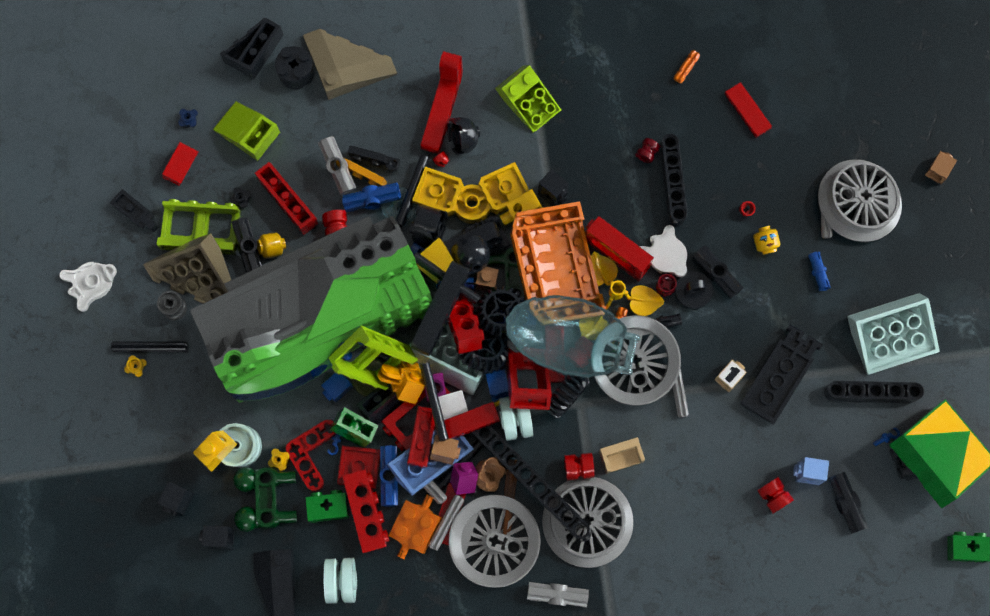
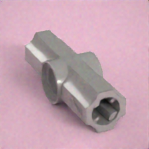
(332, 154)
(557, 594)

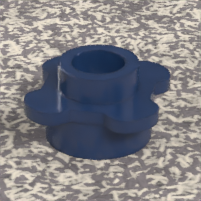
(191, 122)

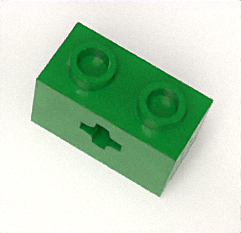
(354, 427)
(318, 513)
(958, 550)

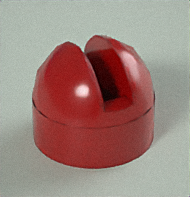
(441, 159)
(750, 211)

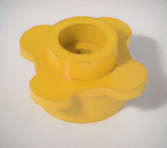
(132, 360)
(284, 458)

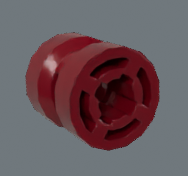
(647, 151)
(669, 282)

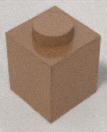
(941, 167)
(487, 279)
(444, 451)

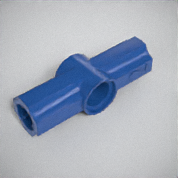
(371, 197)
(389, 489)

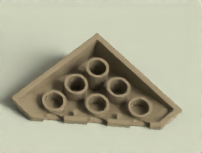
(345, 65)
(192, 268)

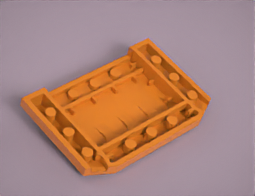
(554, 253)

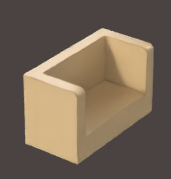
(622, 455)

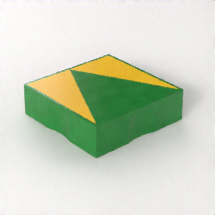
(943, 453)

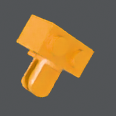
(404, 379)

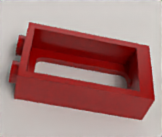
(618, 248)
(519, 397)
(403, 442)

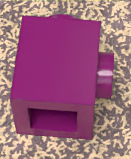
(464, 478)

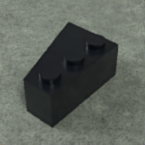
(254, 48)

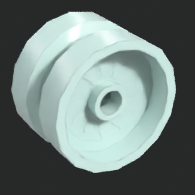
(513, 418)
(249, 447)
(342, 579)

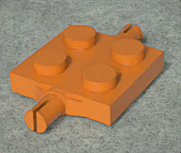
(415, 526)

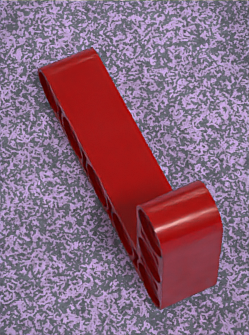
(450, 79)

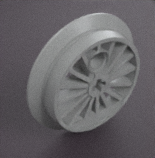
(859, 197)
(643, 326)
(462, 531)
(556, 534)

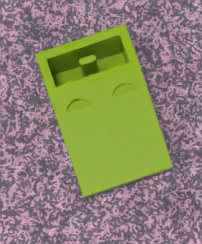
(528, 98)
(247, 130)

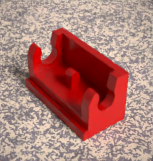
(179, 164)

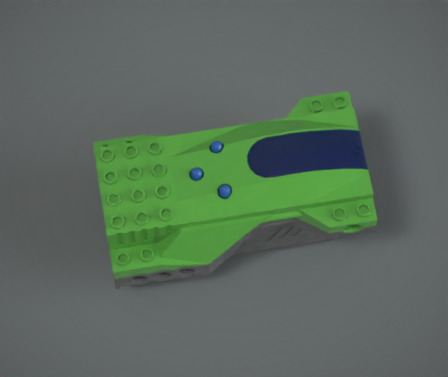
(299, 309)

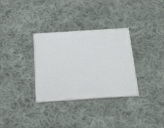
(452, 404)

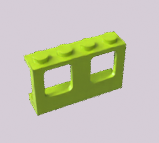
(200, 225)
(375, 345)

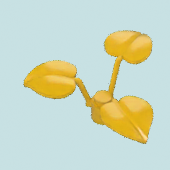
(643, 299)

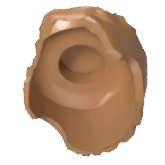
(489, 474)

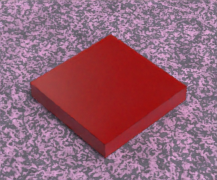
(358, 459)

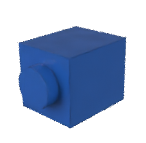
(497, 385)
(336, 387)

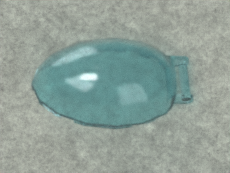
(570, 336)

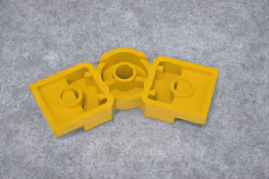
(450, 194)

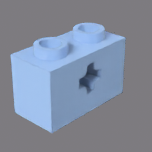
(811, 471)

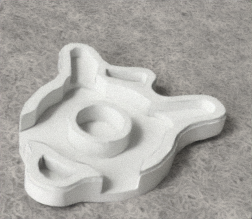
(668, 253)
(89, 282)

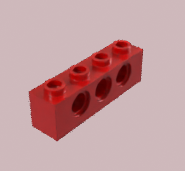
(286, 198)
(465, 326)
(352, 482)

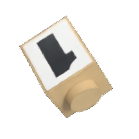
(731, 375)

